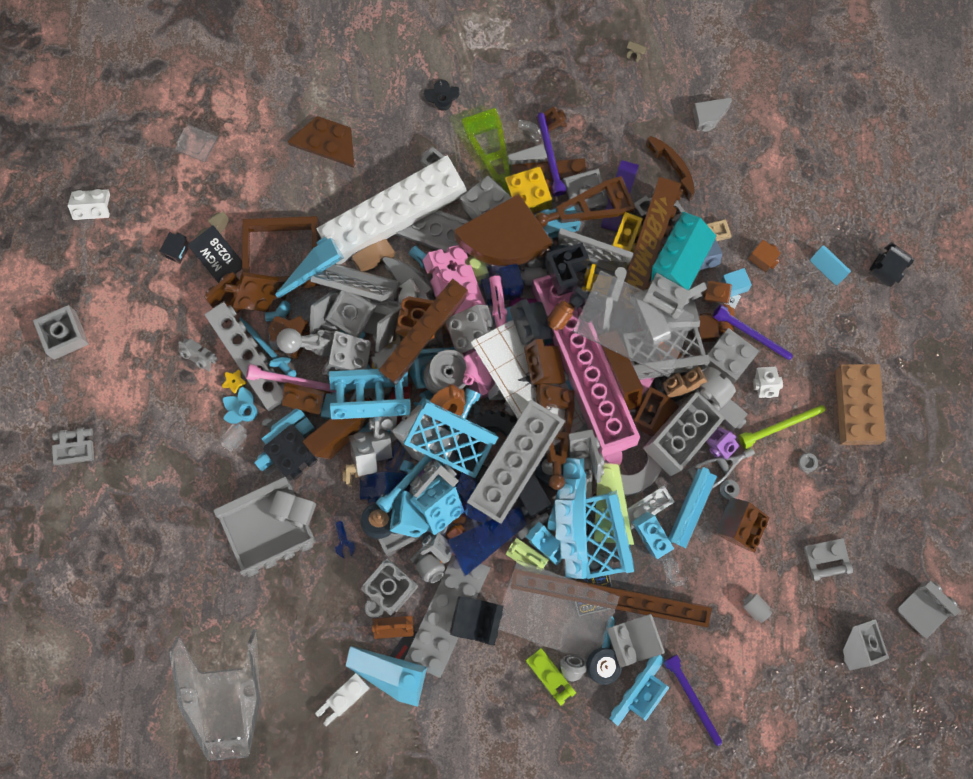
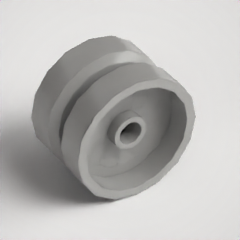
(444, 362)

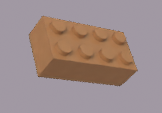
(860, 404)

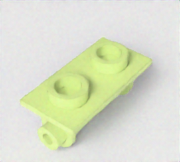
(522, 552)

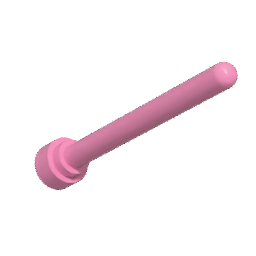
(254, 372)

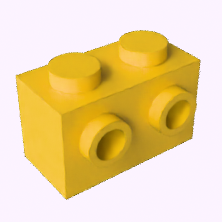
(627, 232)

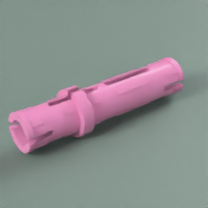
(495, 284)

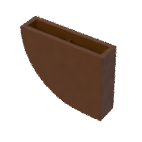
(504, 235)

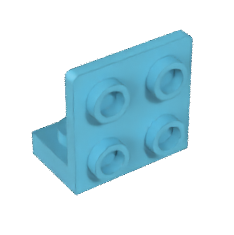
(439, 504)

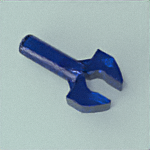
(343, 541)

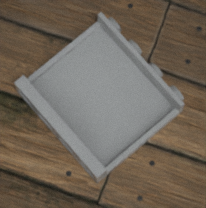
(254, 533)

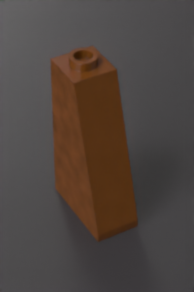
(626, 378)
(334, 435)

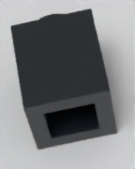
(174, 247)

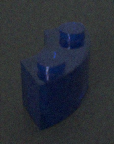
(465, 488)

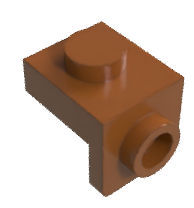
(718, 292)

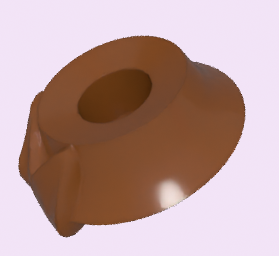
(451, 399)

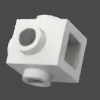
(767, 382)

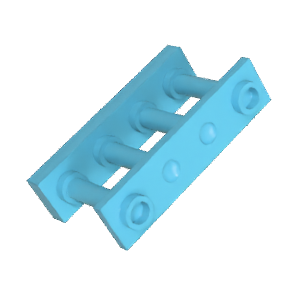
(361, 409)

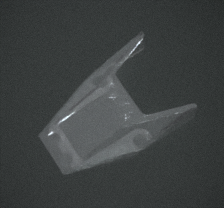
(218, 704)

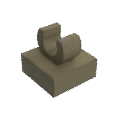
(636, 48)

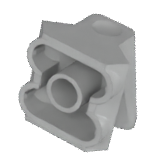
(389, 587)

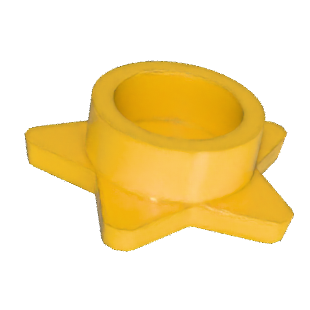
(238, 381)

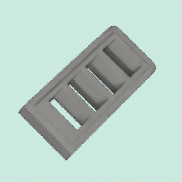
(528, 155)

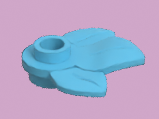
(238, 406)

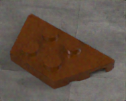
(326, 140)

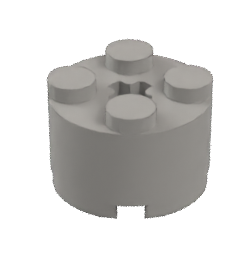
(716, 389)

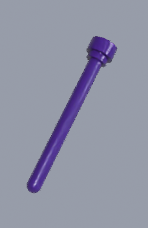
(558, 187)
(723, 314)
(674, 665)

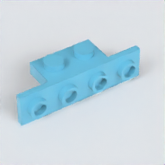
(644, 693)

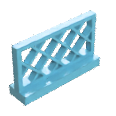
(459, 423)
(692, 507)
(620, 536)

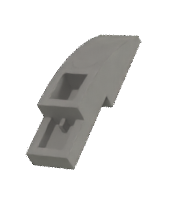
(404, 271)

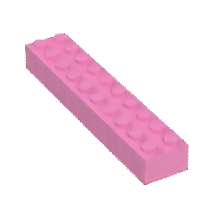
(590, 378)

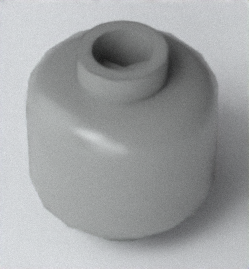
(430, 568)

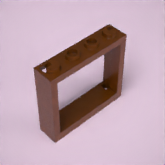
(277, 224)

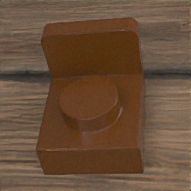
(554, 118)

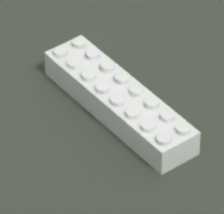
(395, 208)

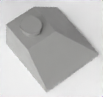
(864, 646)

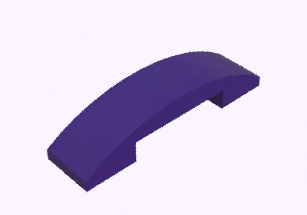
(628, 172)

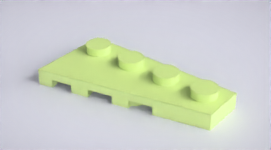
(611, 482)

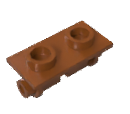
(393, 627)

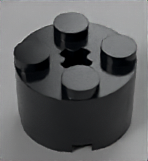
(890, 265)

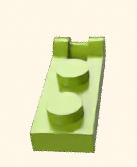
(550, 676)

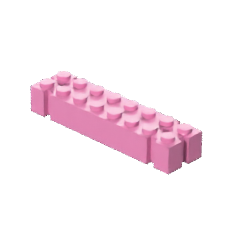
(452, 265)

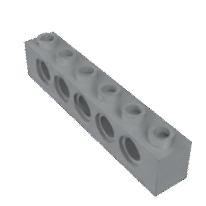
(217, 317)

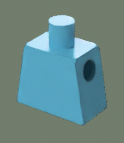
(407, 518)

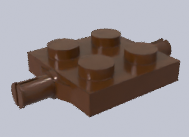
(254, 292)

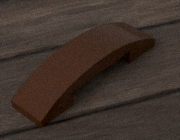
(658, 149)

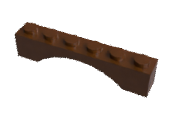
(410, 347)

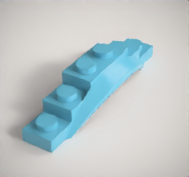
(571, 519)

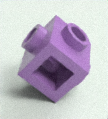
(722, 443)

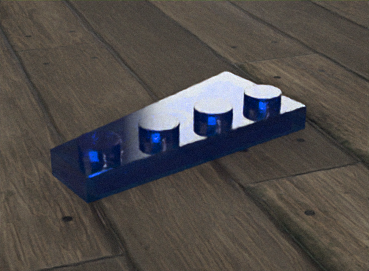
(481, 541)

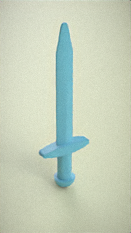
(277, 361)

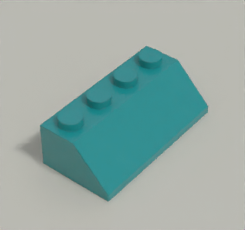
(684, 250)

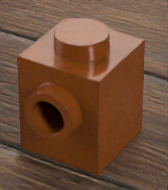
(765, 256)

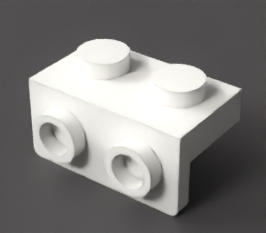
(89, 204)

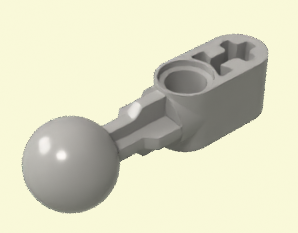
(290, 341)

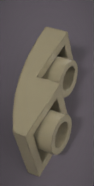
(219, 220)

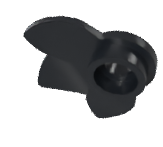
(442, 94)

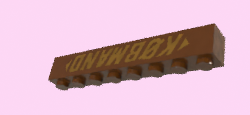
(652, 232)

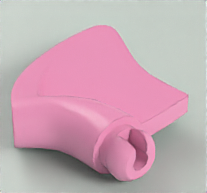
(476, 371)

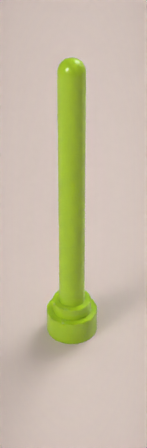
(748, 439)

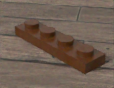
(565, 168)

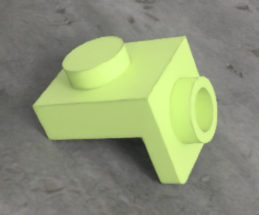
(478, 267)

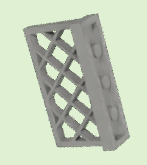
(599, 253)
(357, 282)
(682, 365)

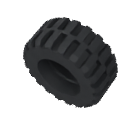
(492, 421)

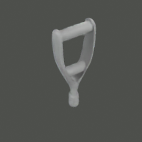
(723, 464)

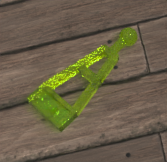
(482, 123)

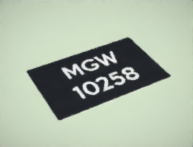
(215, 253)

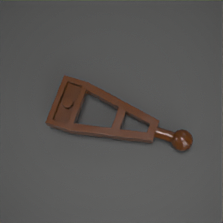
(616, 192)
(561, 399)

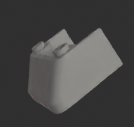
(381, 323)

